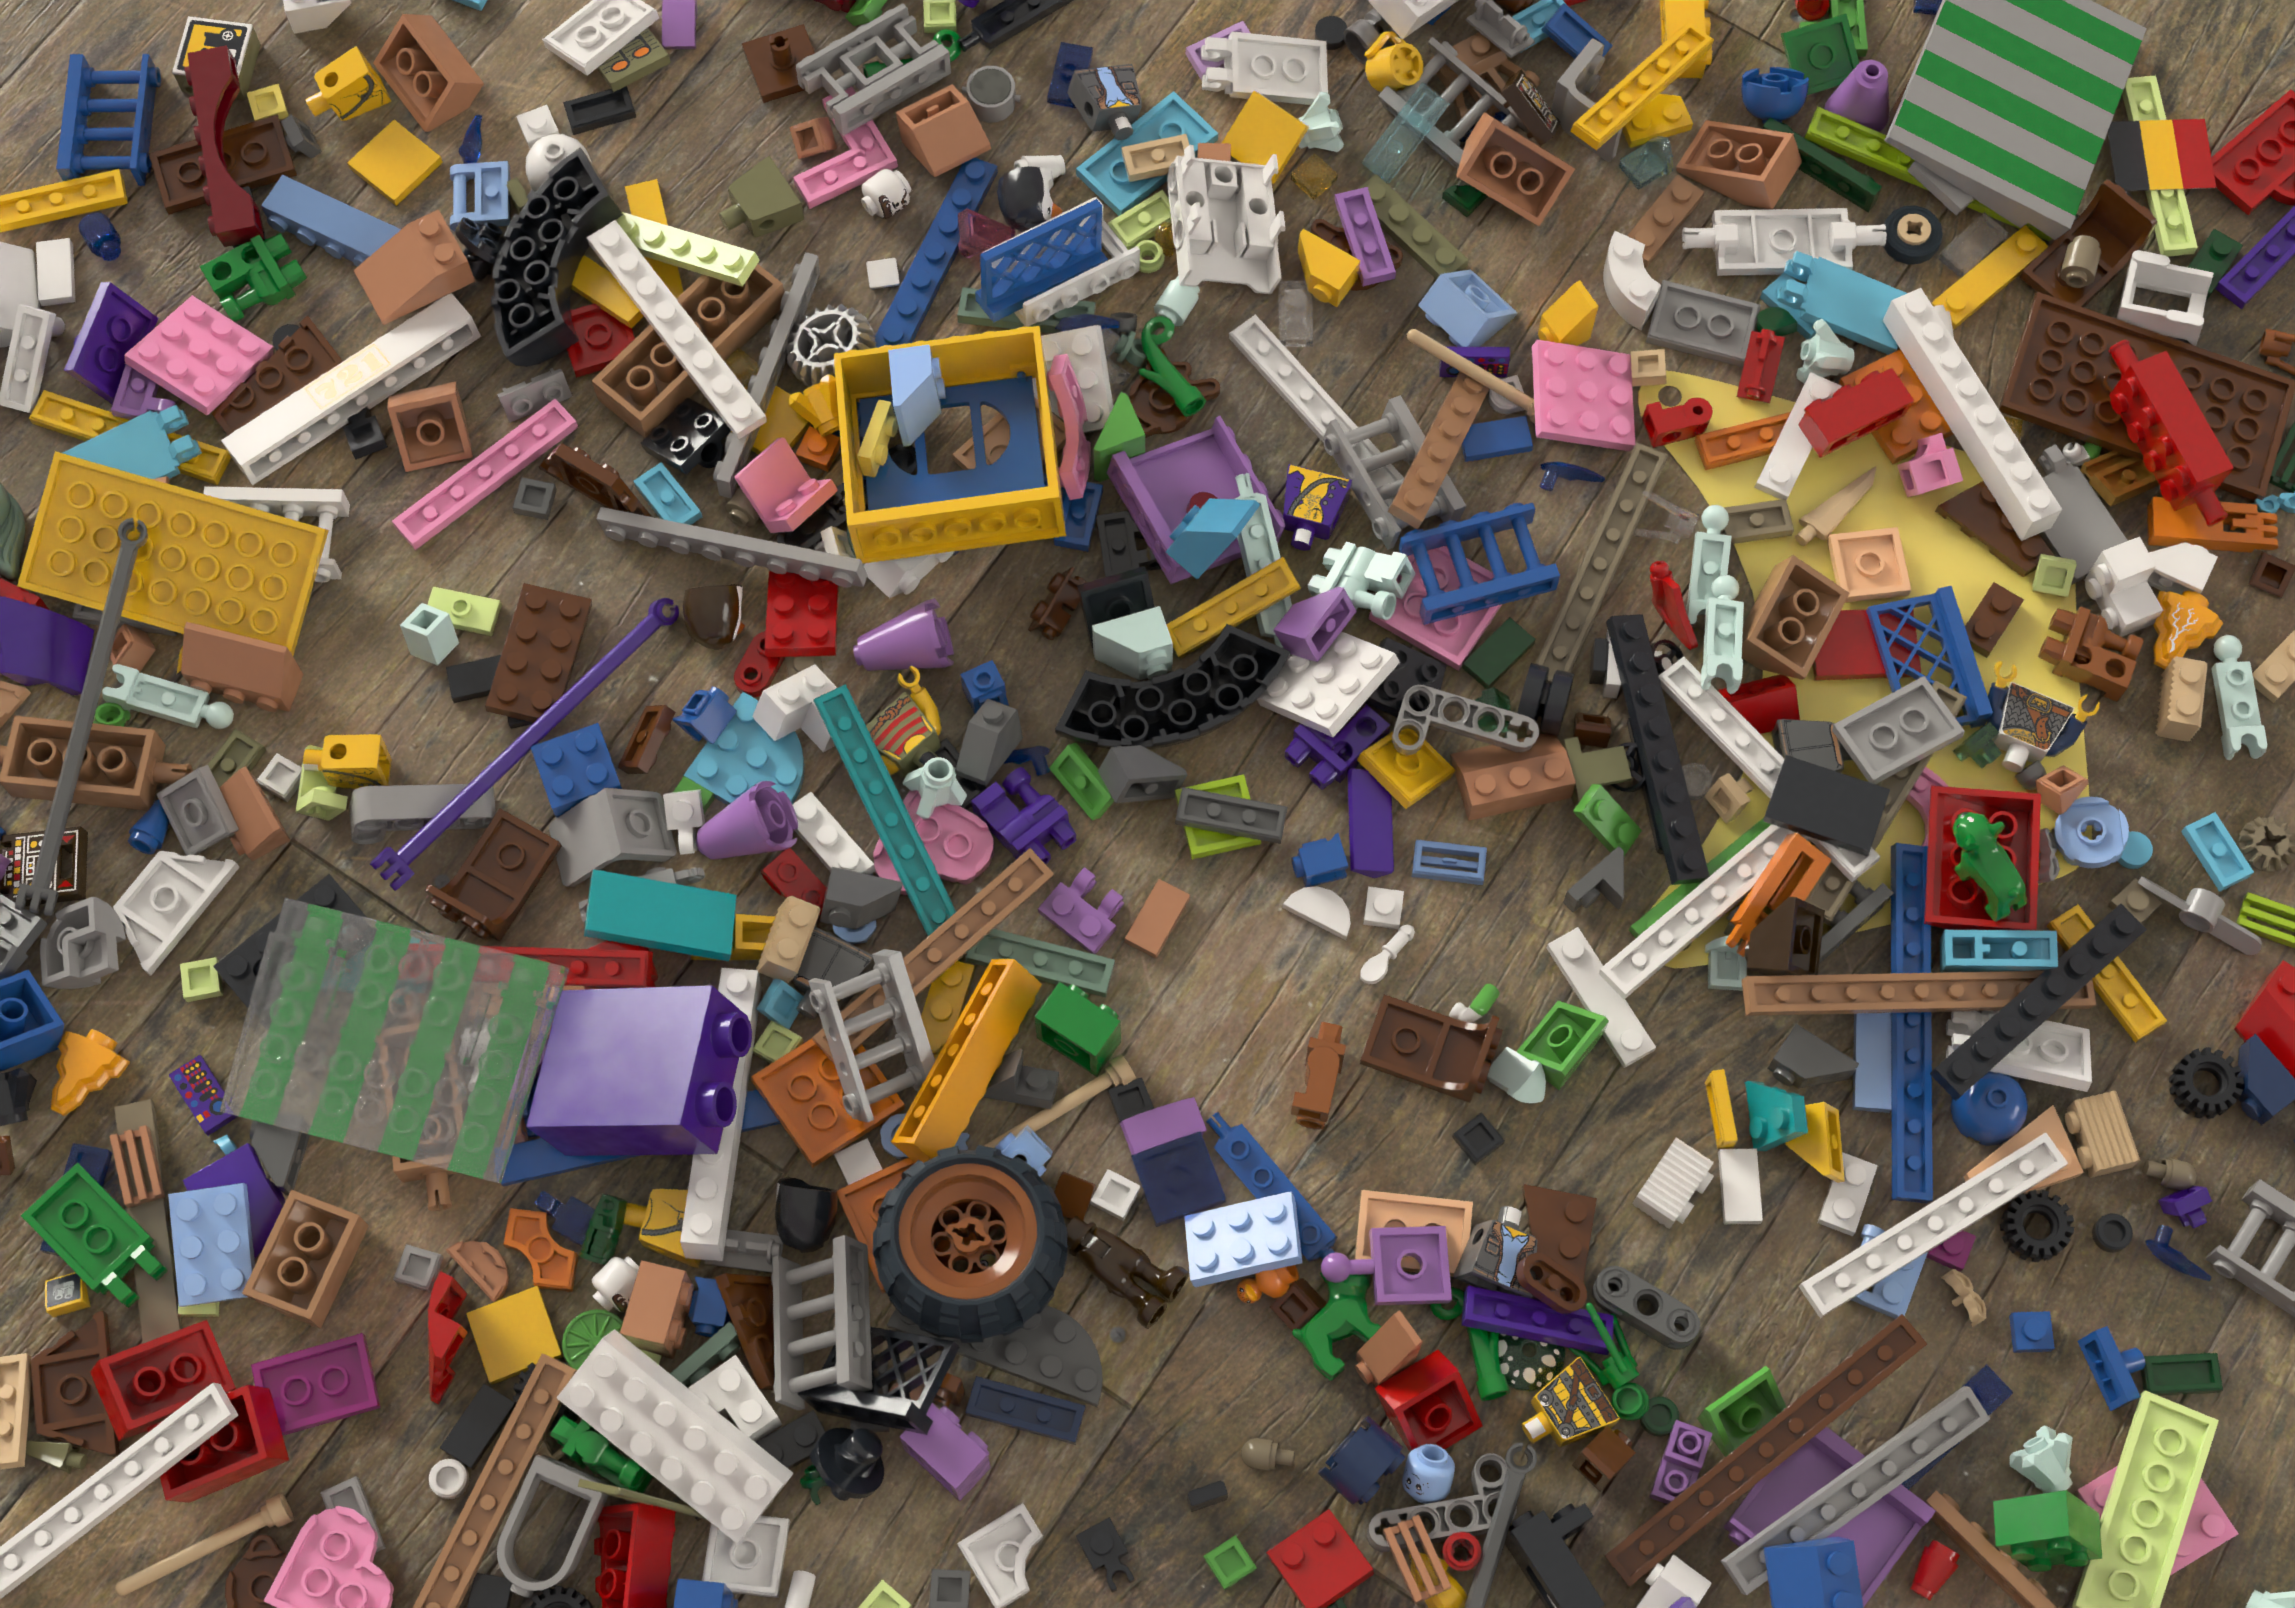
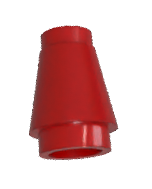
(1467, 1542)
(1934, 1569)

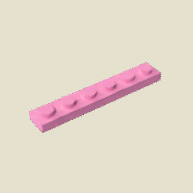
(485, 474)

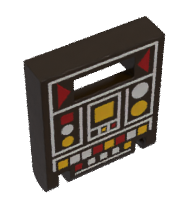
(1530, 108)
(24, 852)

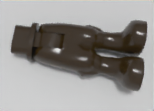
(1118, 1262)

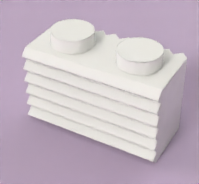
(1673, 1184)

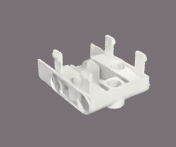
(1225, 221)

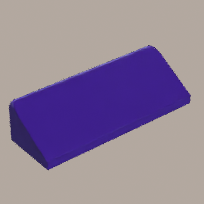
(1369, 825)

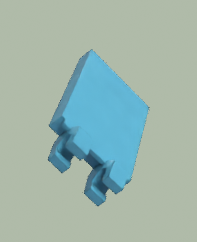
(1842, 298)
(142, 445)

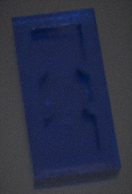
(1069, 58)

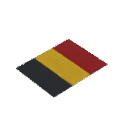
(2161, 154)

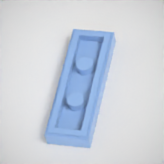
(1873, 1054)

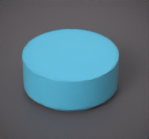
(2136, 852)

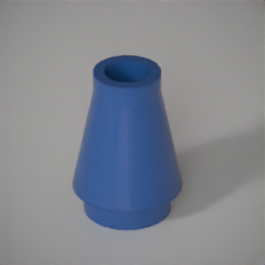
(150, 830)

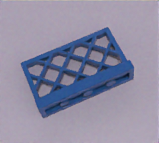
(1007, 291)
(1955, 644)

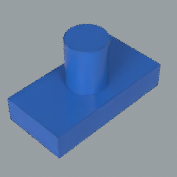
(2112, 1367)

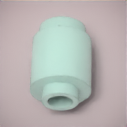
(1177, 302)

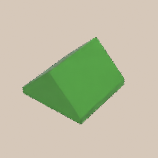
(1119, 434)
(1563, 1040)
(1743, 1411)

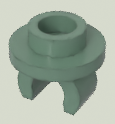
(1130, 349)

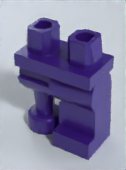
(1336, 753)
(1029, 828)

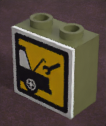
(210, 33)

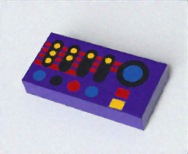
(1492, 359)
(202, 1094)

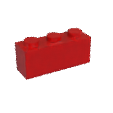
(1855, 411)

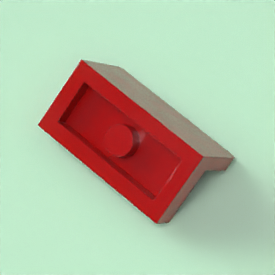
(1765, 701)

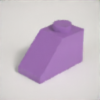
(1315, 623)

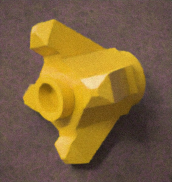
(818, 405)

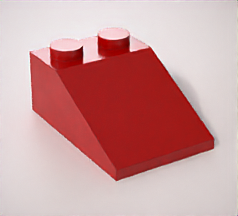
(159, 1377)

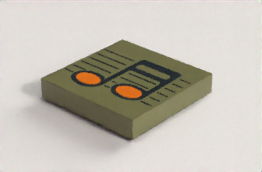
(634, 61)

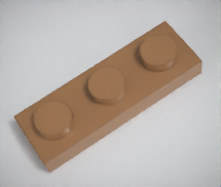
(1666, 217)

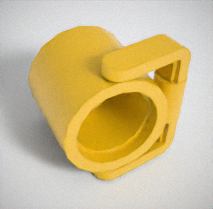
(1394, 65)

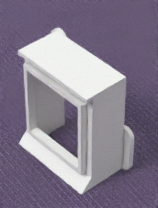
(2155, 273)

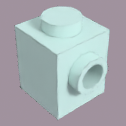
(429, 634)

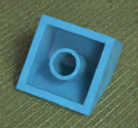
(1208, 532)

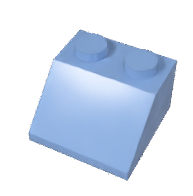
(1466, 308)
(915, 390)

